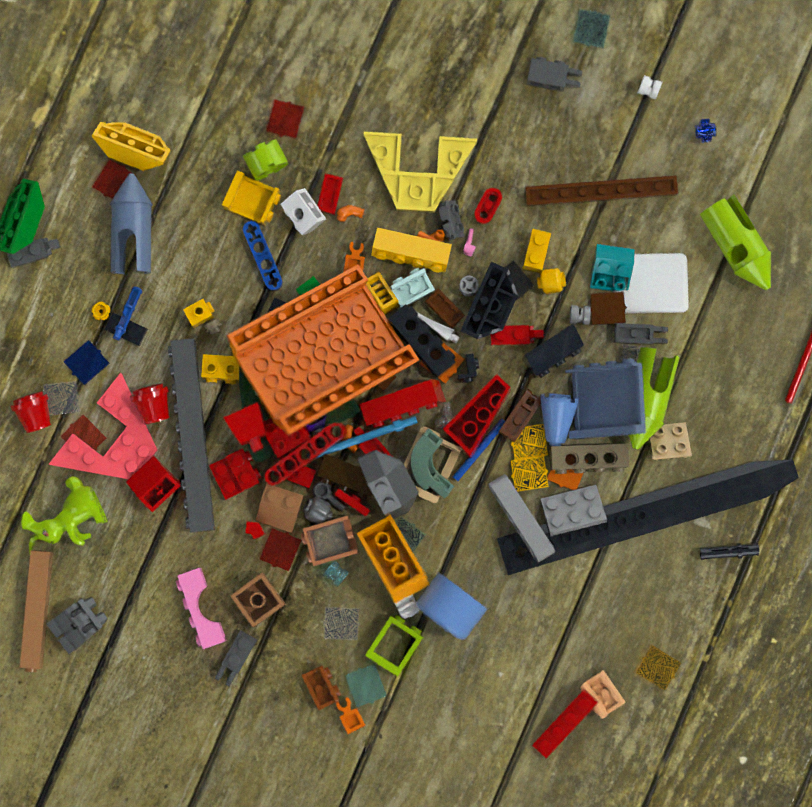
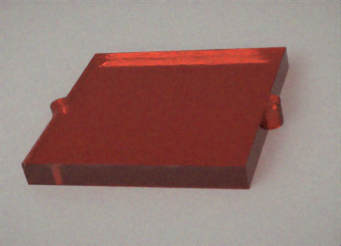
(285, 119)
(111, 179)
(86, 431)
(280, 549)

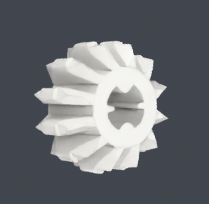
(407, 607)

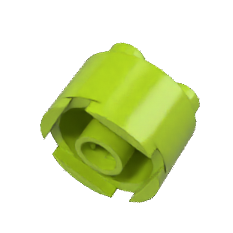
(265, 159)

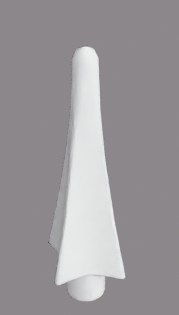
(444, 331)

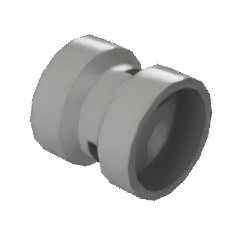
(580, 314)

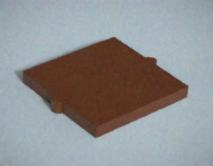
(608, 308)

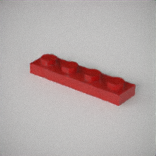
(565, 723)

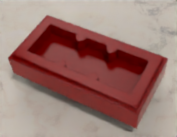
(330, 193)
(303, 477)
(352, 501)

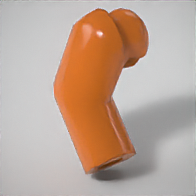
(439, 235)
(350, 429)

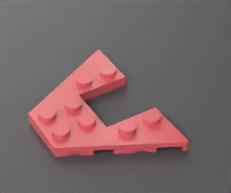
(127, 453)

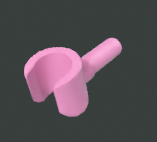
(468, 248)

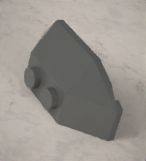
(389, 483)

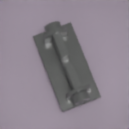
(450, 211)

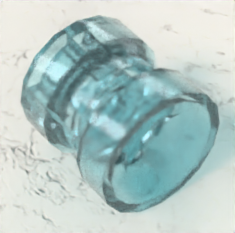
(335, 573)

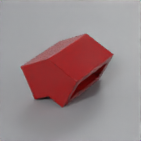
(254, 529)

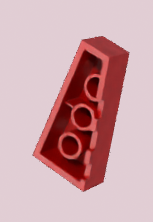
(402, 402)
(477, 416)

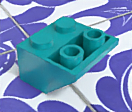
(610, 262)

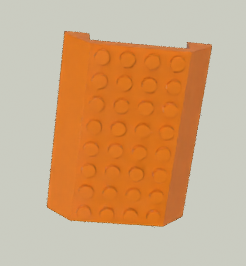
(319, 350)

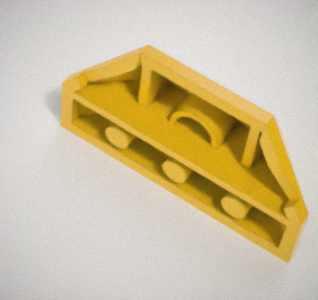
(131, 145)

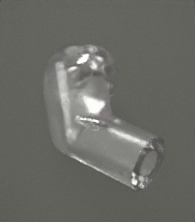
(446, 417)

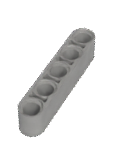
(521, 518)

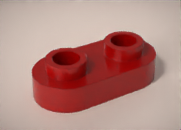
(488, 206)

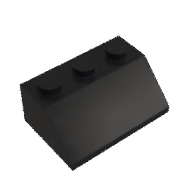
(553, 351)

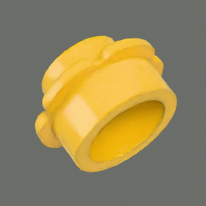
(95, 310)

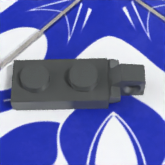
(33, 252)

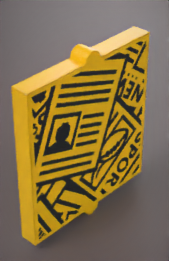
(530, 443)
(529, 473)

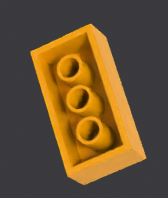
(393, 559)

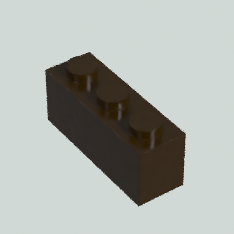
(344, 474)

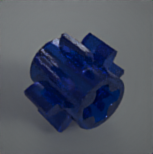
(705, 130)

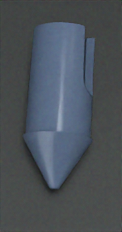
(130, 216)

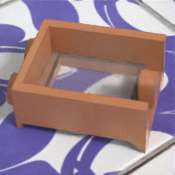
(330, 541)

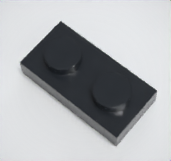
(134, 332)

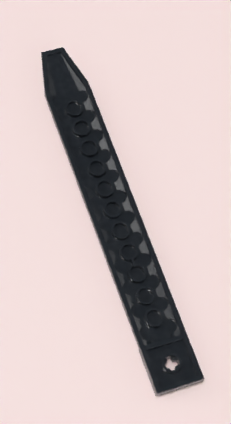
(659, 511)

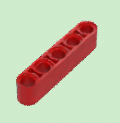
(296, 455)

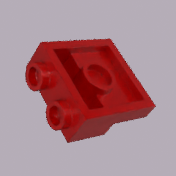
(235, 473)

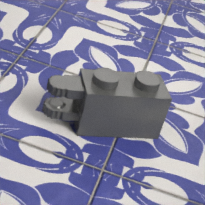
(551, 74)

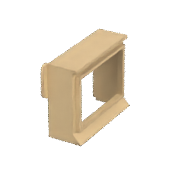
(433, 497)

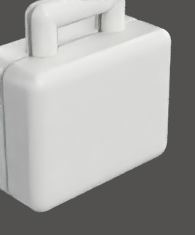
(657, 284)

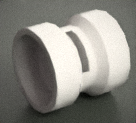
(649, 87)

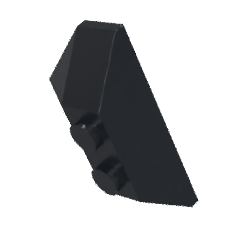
(491, 304)

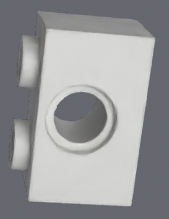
(311, 217)

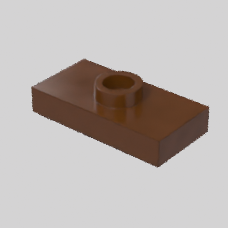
(444, 308)

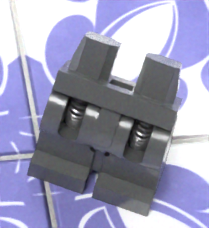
(77, 624)

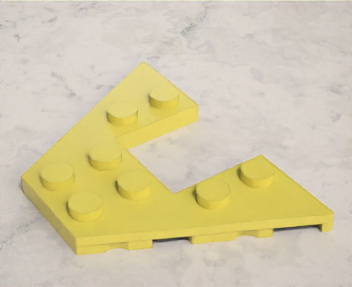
(413, 189)

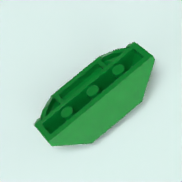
(21, 216)

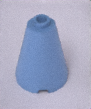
(558, 415)

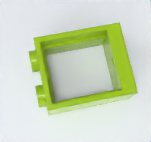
(398, 621)

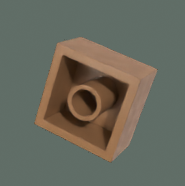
(258, 600)

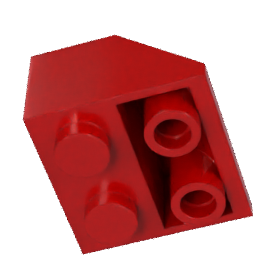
(153, 483)

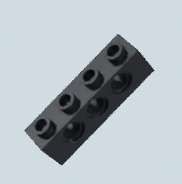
(436, 366)

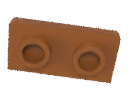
(320, 687)

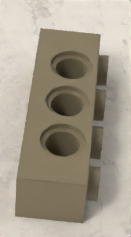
(618, 451)

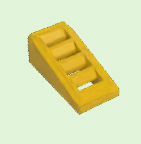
(388, 303)

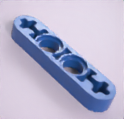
(264, 255)

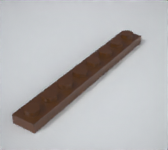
(601, 190)

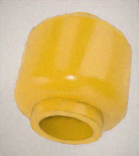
(551, 281)

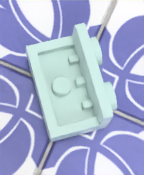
(412, 287)

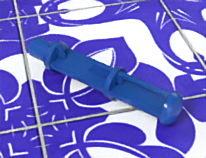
(127, 312)

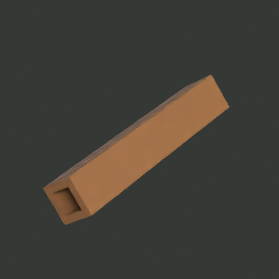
(36, 610)

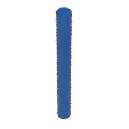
(482, 446)

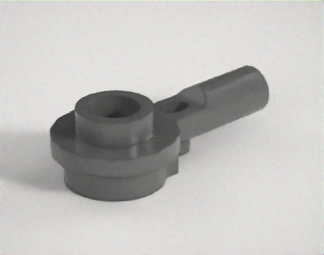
(323, 491)

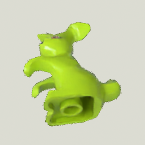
(77, 508)

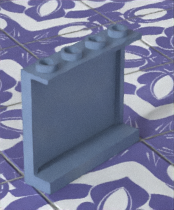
(608, 399)

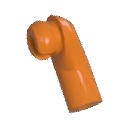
(349, 210)

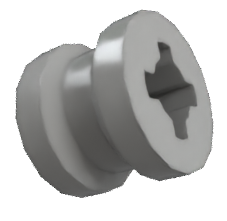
(471, 283)

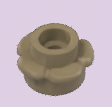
(213, 327)

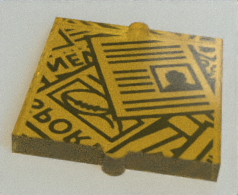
(658, 667)

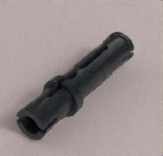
(729, 551)

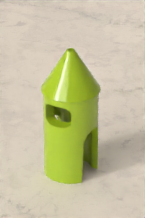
(739, 241)
(655, 399)

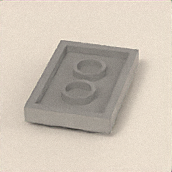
(573, 510)

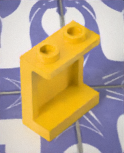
(251, 199)

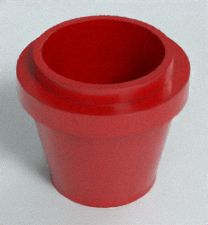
(151, 403)
(32, 411)

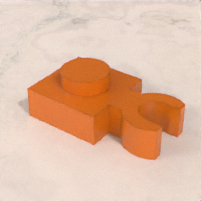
(355, 258)
(351, 718)

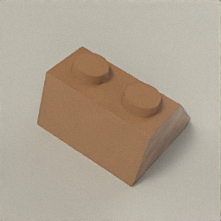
(279, 508)

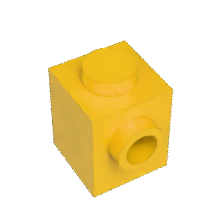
(199, 313)

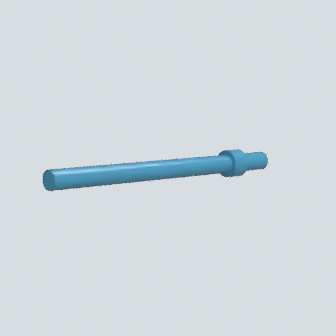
(397, 426)

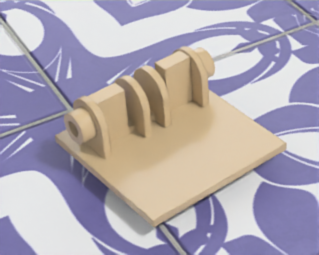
(670, 442)

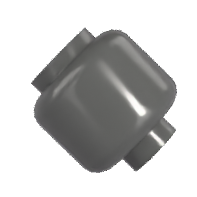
(317, 510)

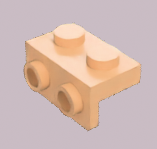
(605, 692)

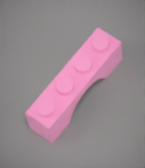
(192, 585)

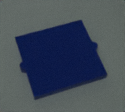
(86, 362)

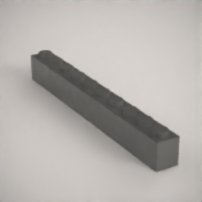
(192, 435)

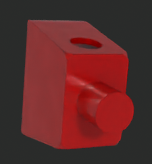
(248, 426)

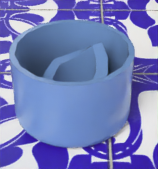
(450, 607)

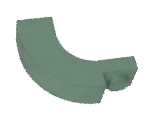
(423, 466)

